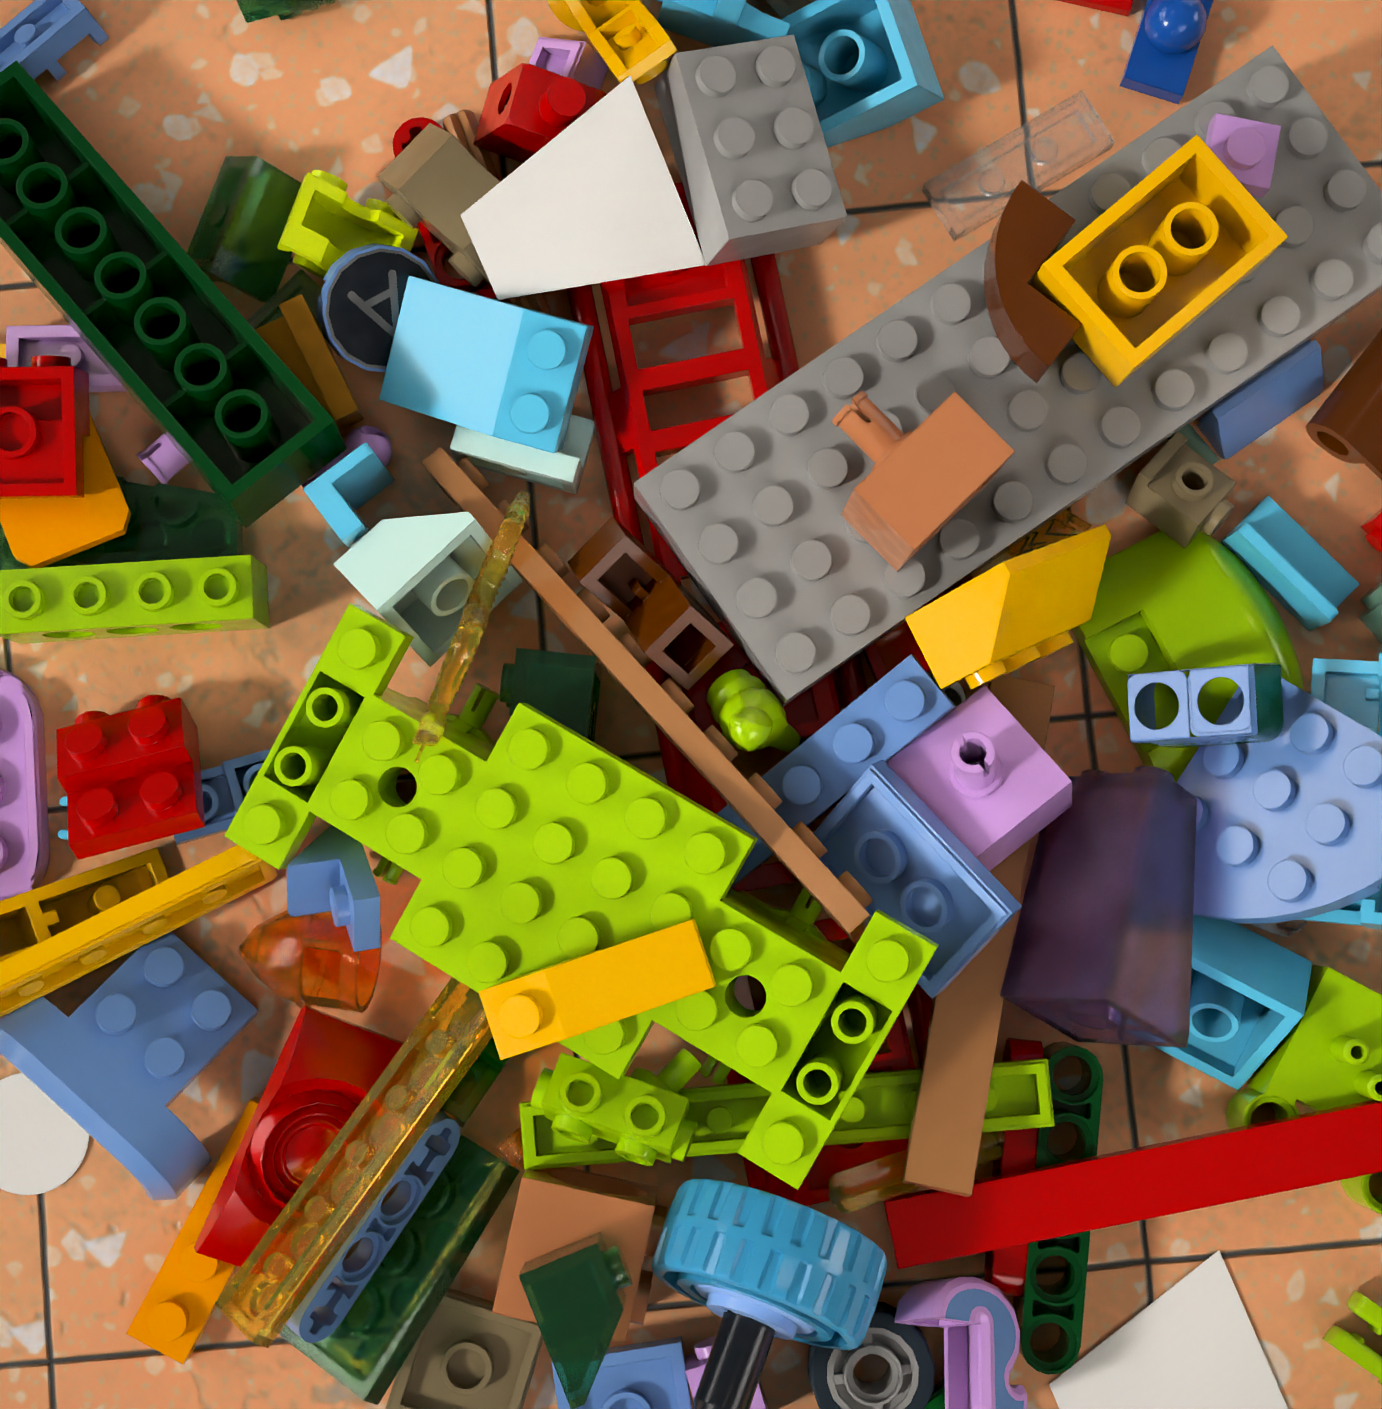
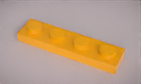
(189, 1282)

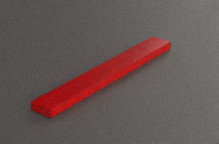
(1137, 1184)

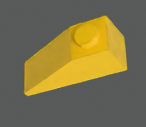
(65, 903)
(596, 989)

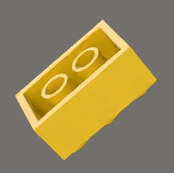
(1158, 259)

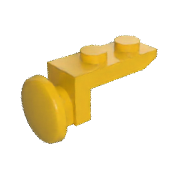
(621, 33)

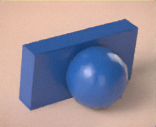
(1166, 47)

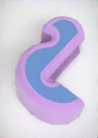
(978, 1339)

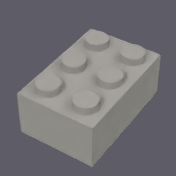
(749, 149)

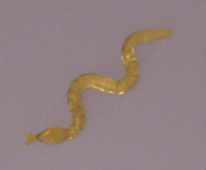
(473, 623)

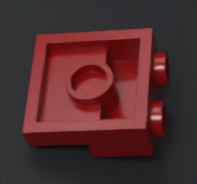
(43, 428)
(130, 776)

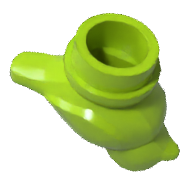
(750, 713)

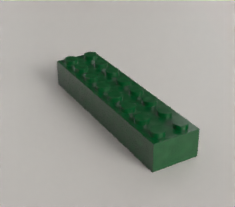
(152, 311)

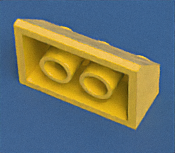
(1012, 611)

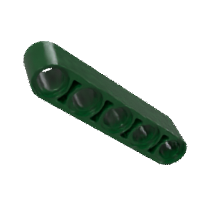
(1065, 1299)

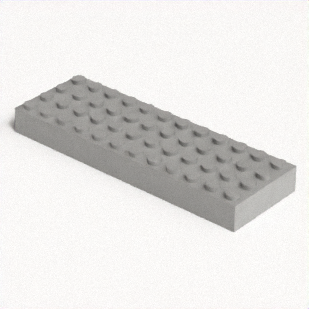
(765, 490)

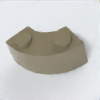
(434, 186)

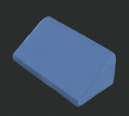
(1264, 400)

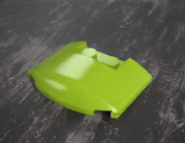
(1180, 611)

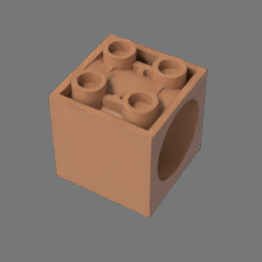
(569, 1205)

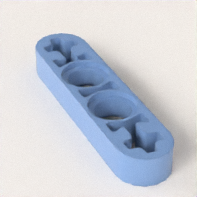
(378, 1230)

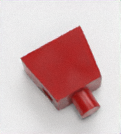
(535, 111)

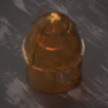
(312, 962)

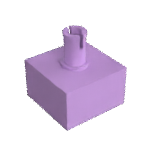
(985, 778)

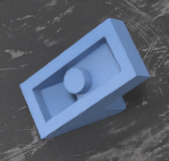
(336, 878)

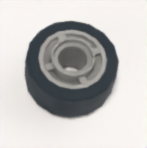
(906, 1381)

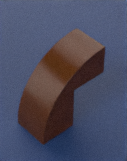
(1024, 319)
(652, 602)

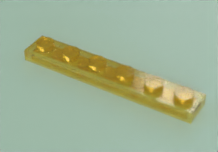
(357, 1165)

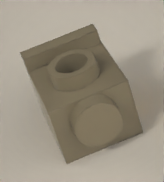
(1182, 492)

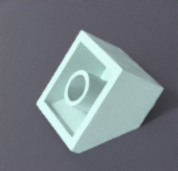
(422, 574)

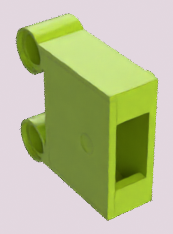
(1323, 1062)

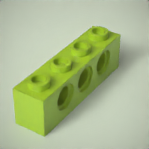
(133, 599)

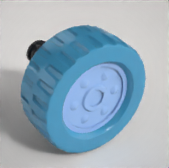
(768, 1275)

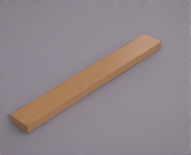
(968, 1013)

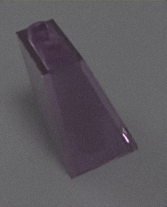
(1111, 913)

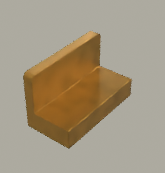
(306, 353)

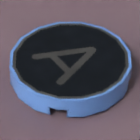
(364, 301)

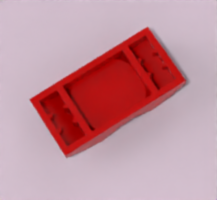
(306, 1103)

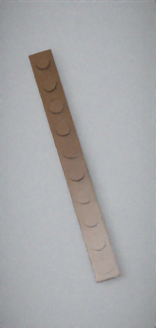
(664, 703)

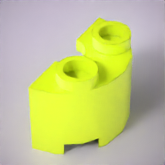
(329, 224)

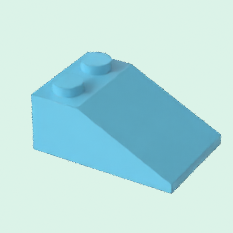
(863, 64)
(486, 364)

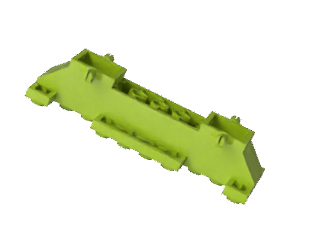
(568, 850)

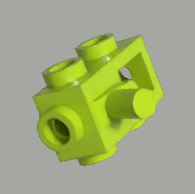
(634, 1112)

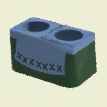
(1258, 721)

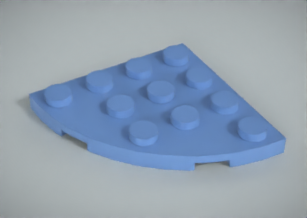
(1289, 819)

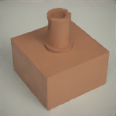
(917, 475)

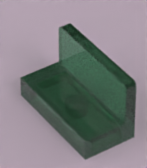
(244, 225)

